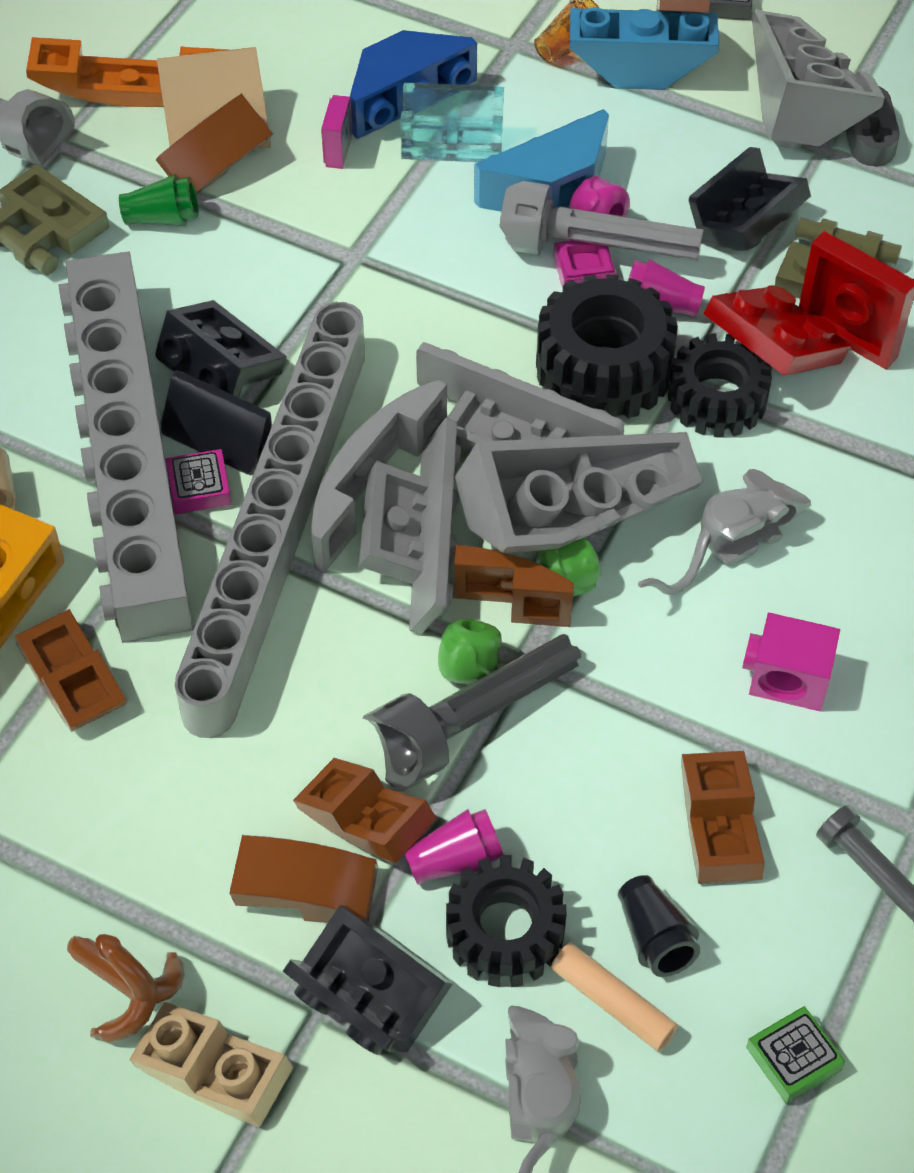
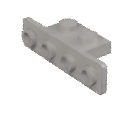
(504, 407)
(410, 525)

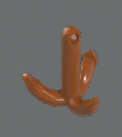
(127, 975)

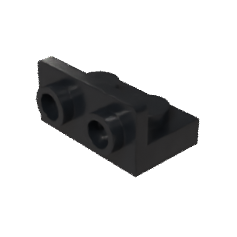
(216, 347)

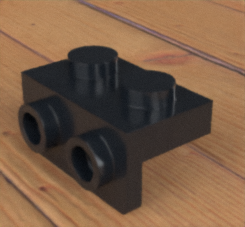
(745, 202)
(368, 983)

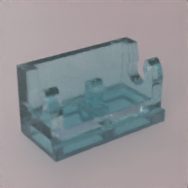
(451, 122)

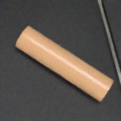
(614, 997)

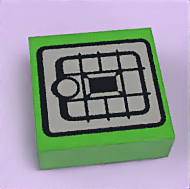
(795, 1054)

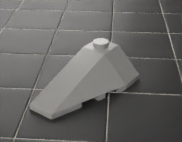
(806, 87)
(569, 487)

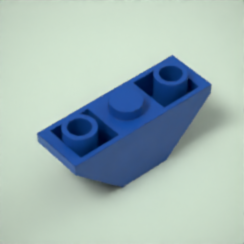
(402, 59)

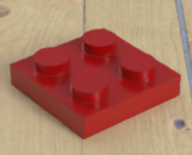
(859, 297)
(778, 329)

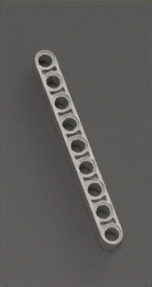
(270, 523)

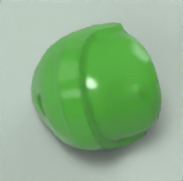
(574, 562)
(468, 651)

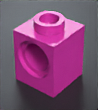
(792, 661)

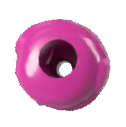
(601, 197)

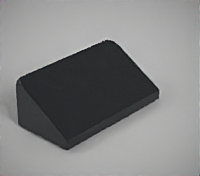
(215, 420)

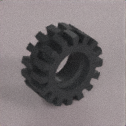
(718, 408)
(512, 886)

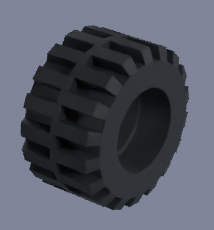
(612, 316)

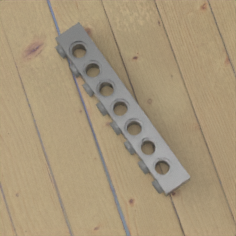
(125, 450)

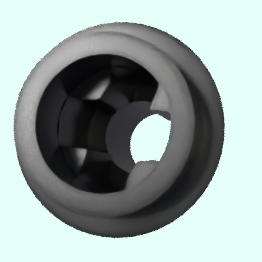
(658, 928)

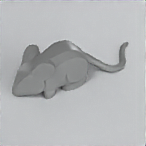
(738, 521)
(541, 1081)

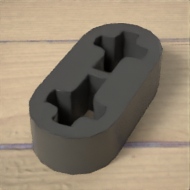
(884, 128)

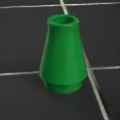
(162, 202)

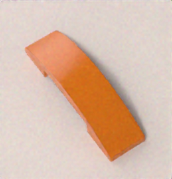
(96, 79)

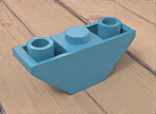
(643, 45)
(555, 158)

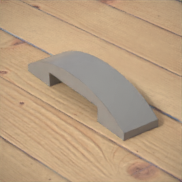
(399, 424)

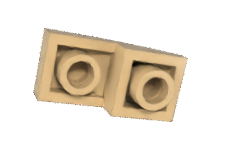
(210, 1065)

